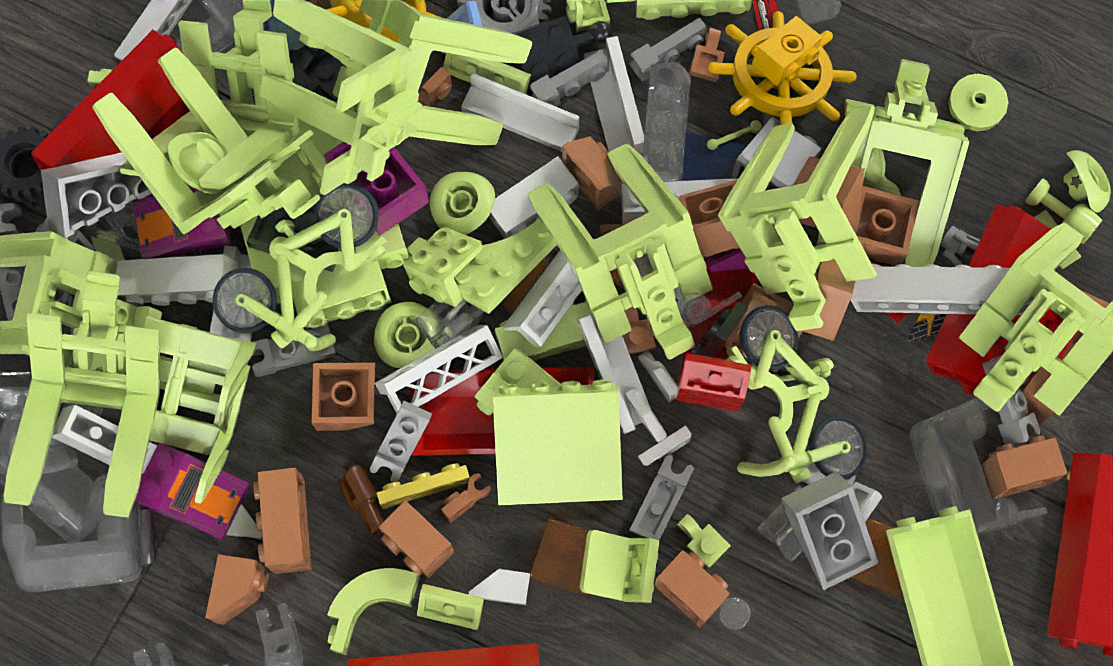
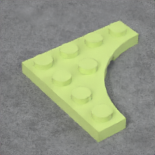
(500, 265)

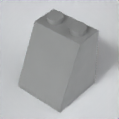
(790, 165)

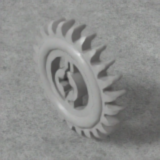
(510, 19)

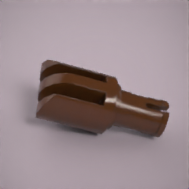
(361, 497)

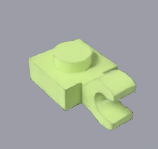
(705, 543)

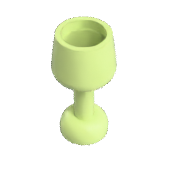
(1079, 218)

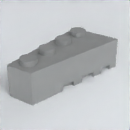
(87, 190)

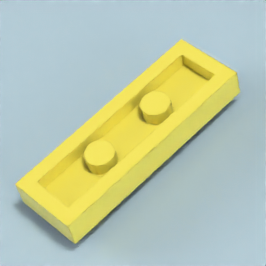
(423, 485)

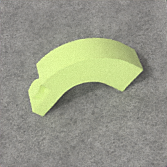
(363, 591)

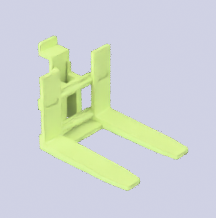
(423, 35)
(253, 57)
(379, 120)
(921, 137)
(250, 195)
(661, 233)
(793, 261)
(50, 265)
(1030, 341)
(189, 381)
(52, 384)

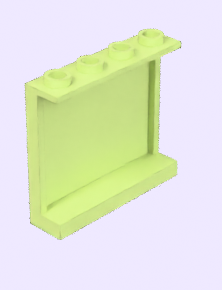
(557, 443)

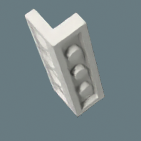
(437, 357)

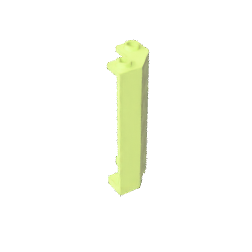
(948, 591)

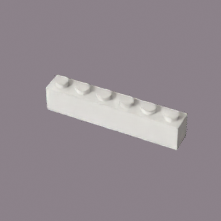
(928, 289)

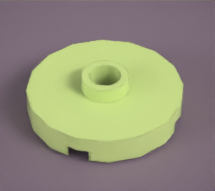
(975, 115)

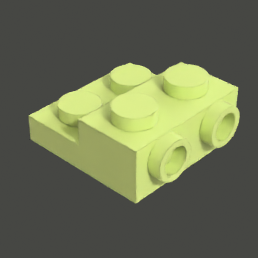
(516, 370)

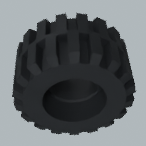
(13, 151)

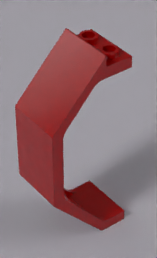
(715, 380)

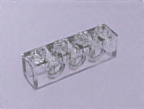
(667, 120)

